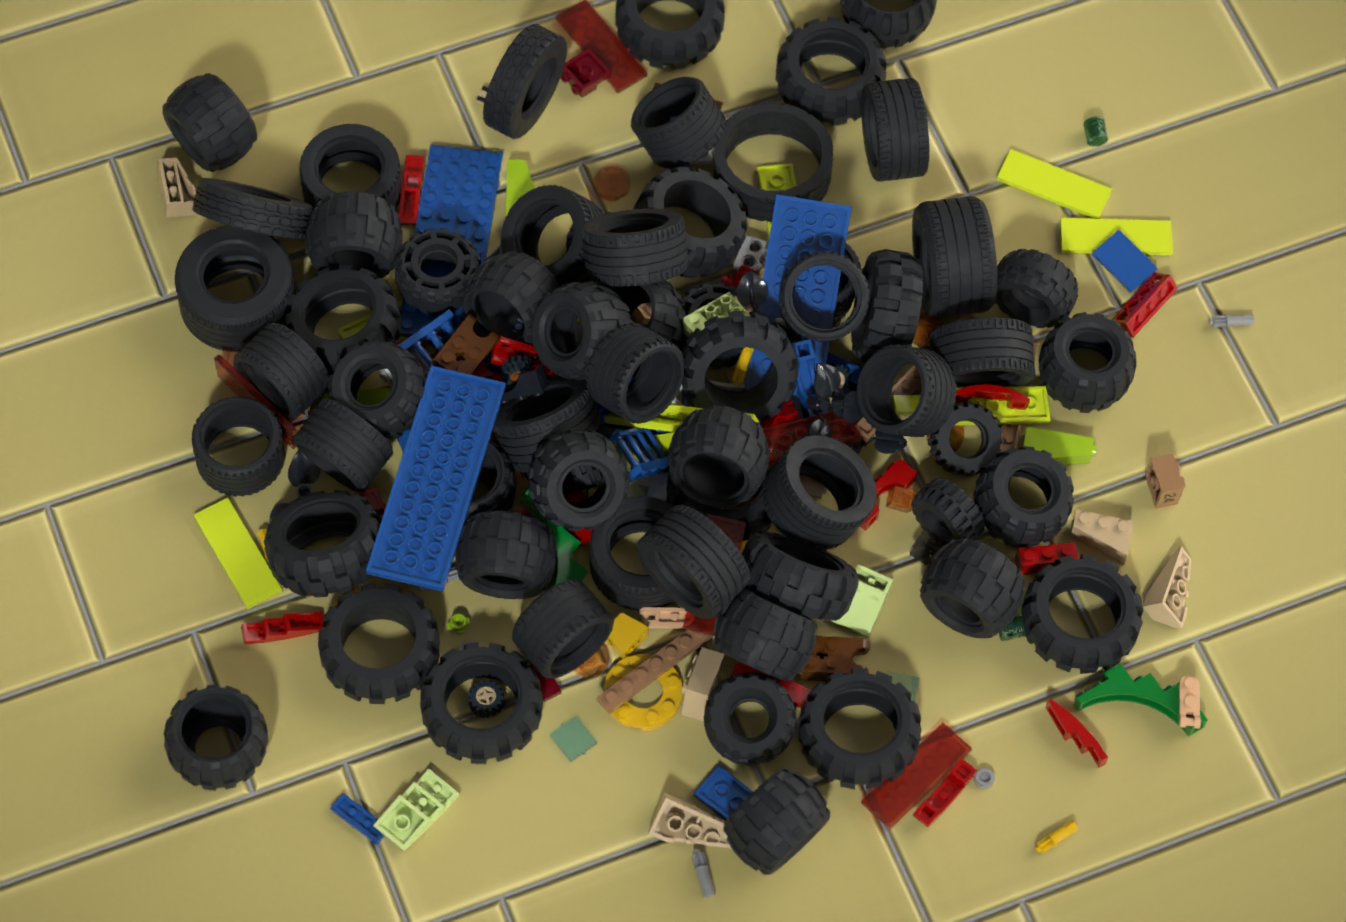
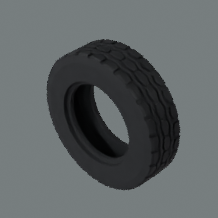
(524, 81)
(252, 208)

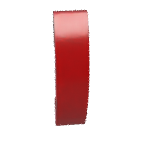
(993, 392)
(945, 794)

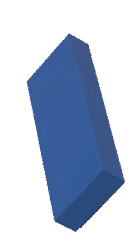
(357, 818)

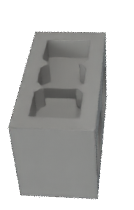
(747, 257)

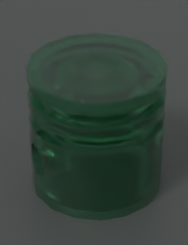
(1096, 130)
(1014, 629)

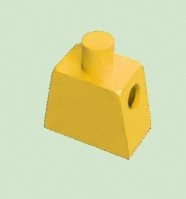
(626, 635)

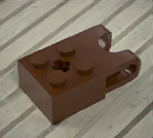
(465, 347)
(836, 655)

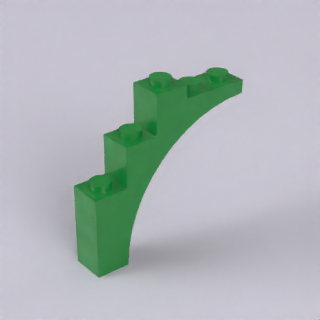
(1144, 690)

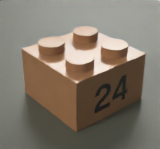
(1164, 480)

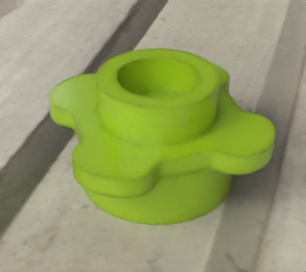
(464, 621)

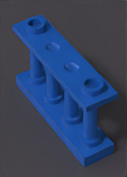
(430, 332)
(644, 467)

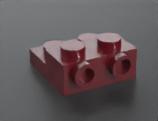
(584, 73)

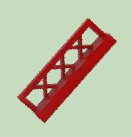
(1147, 304)
(501, 353)

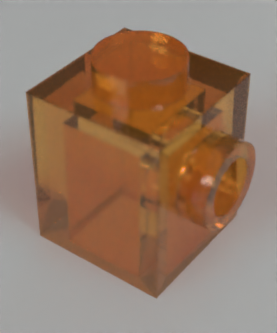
(900, 499)

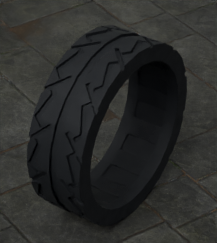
(774, 120)

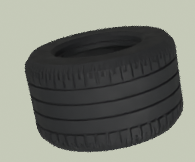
(956, 256)
(232, 323)

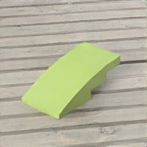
(416, 810)

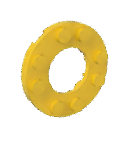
(653, 716)

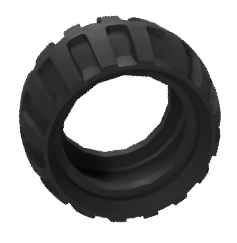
(890, 28)

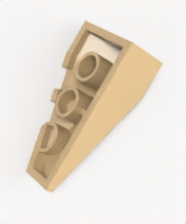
(1168, 593)
(682, 822)

